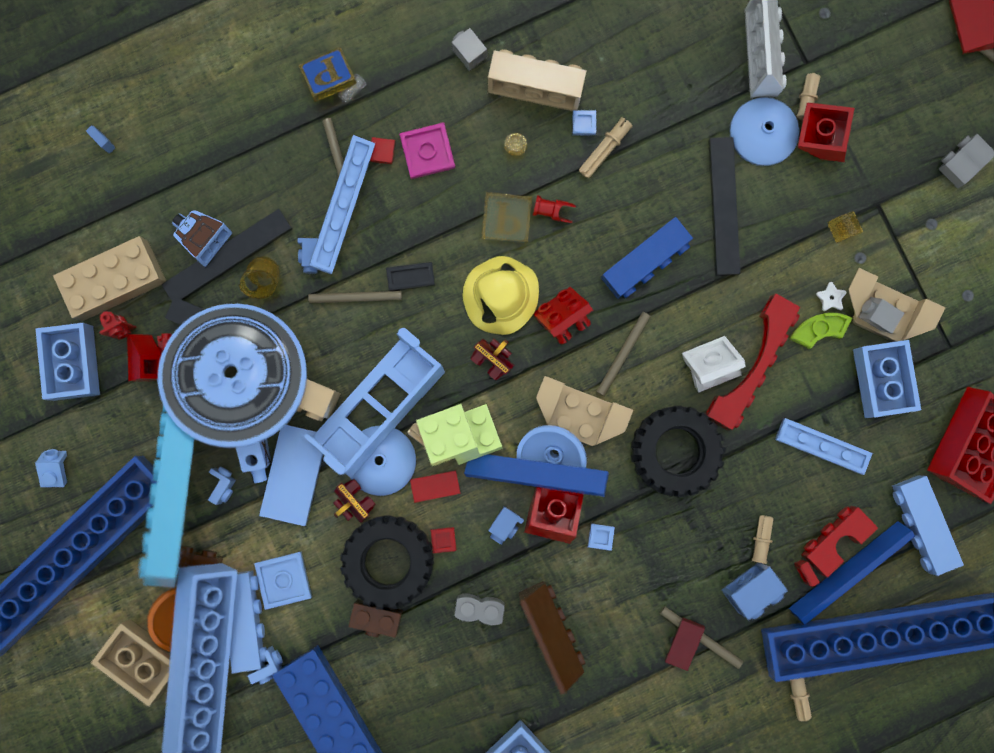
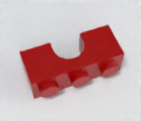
(822, 552)

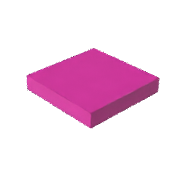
(427, 150)

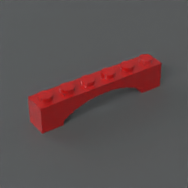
(777, 318)

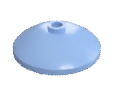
(757, 143)
(540, 442)
(396, 469)

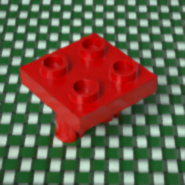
(562, 313)

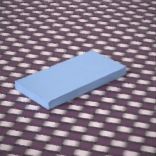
(292, 477)

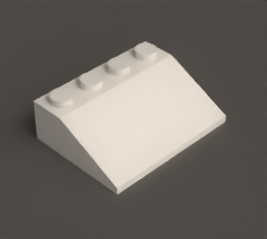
(764, 48)

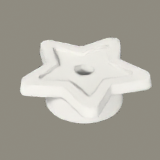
(825, 297)

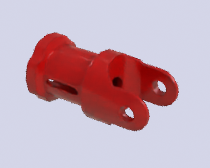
(550, 208)

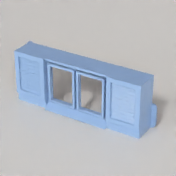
(406, 365)

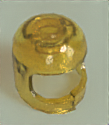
(255, 267)

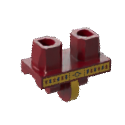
(494, 354)
(346, 494)

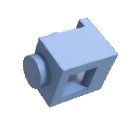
(305, 254)
(504, 525)

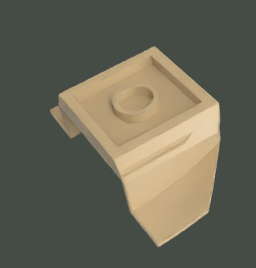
(917, 317)
(580, 413)

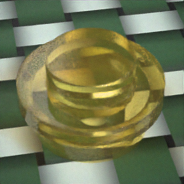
(515, 144)

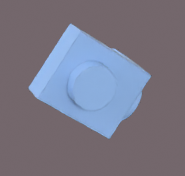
(51, 468)
(223, 489)
(265, 673)

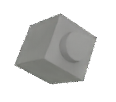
(469, 48)
(881, 314)

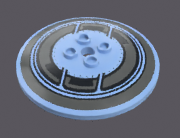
(240, 408)

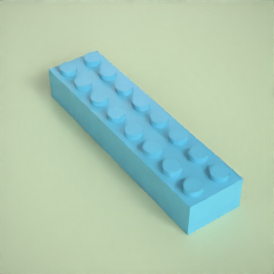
(169, 503)

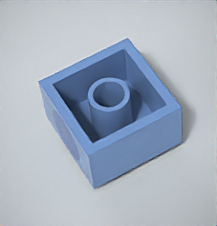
(754, 591)

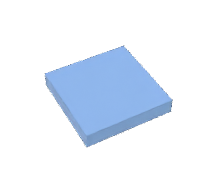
(283, 580)

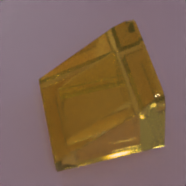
(845, 226)

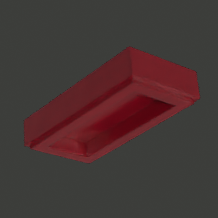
(684, 644)

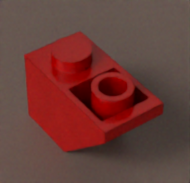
(142, 358)

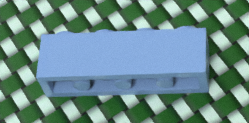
(928, 524)
(247, 631)

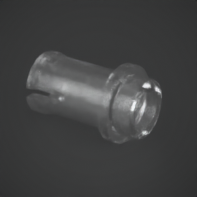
(349, 93)

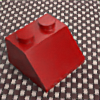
(826, 131)
(554, 514)

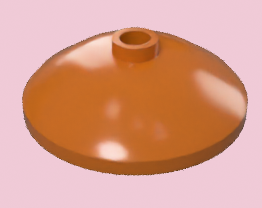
(161, 619)

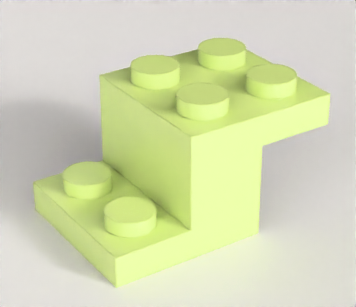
(459, 434)

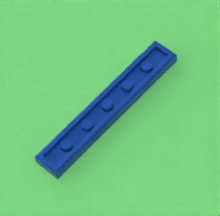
(538, 474)
(851, 572)

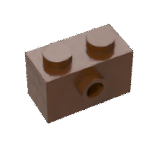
(375, 620)

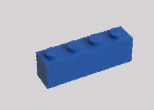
(646, 258)

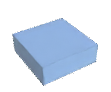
(584, 122)
(601, 536)

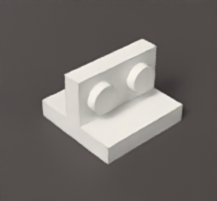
(713, 363)

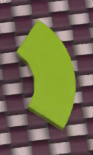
(819, 327)

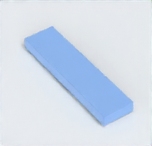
(823, 446)

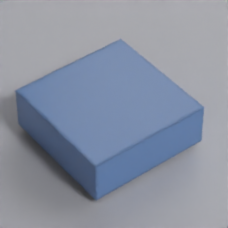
(100, 138)

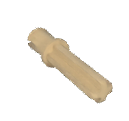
(605, 148)

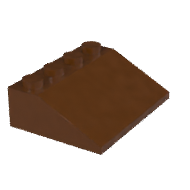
(551, 635)

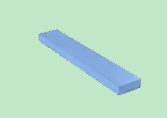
(342, 205)

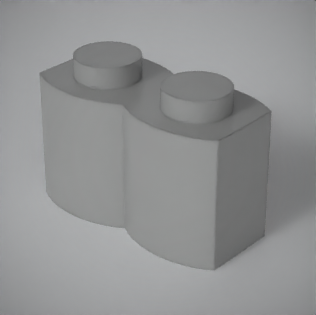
(967, 160)
(472, 608)

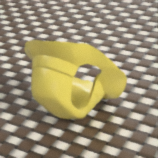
(507, 293)

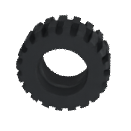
(709, 451)
(364, 585)

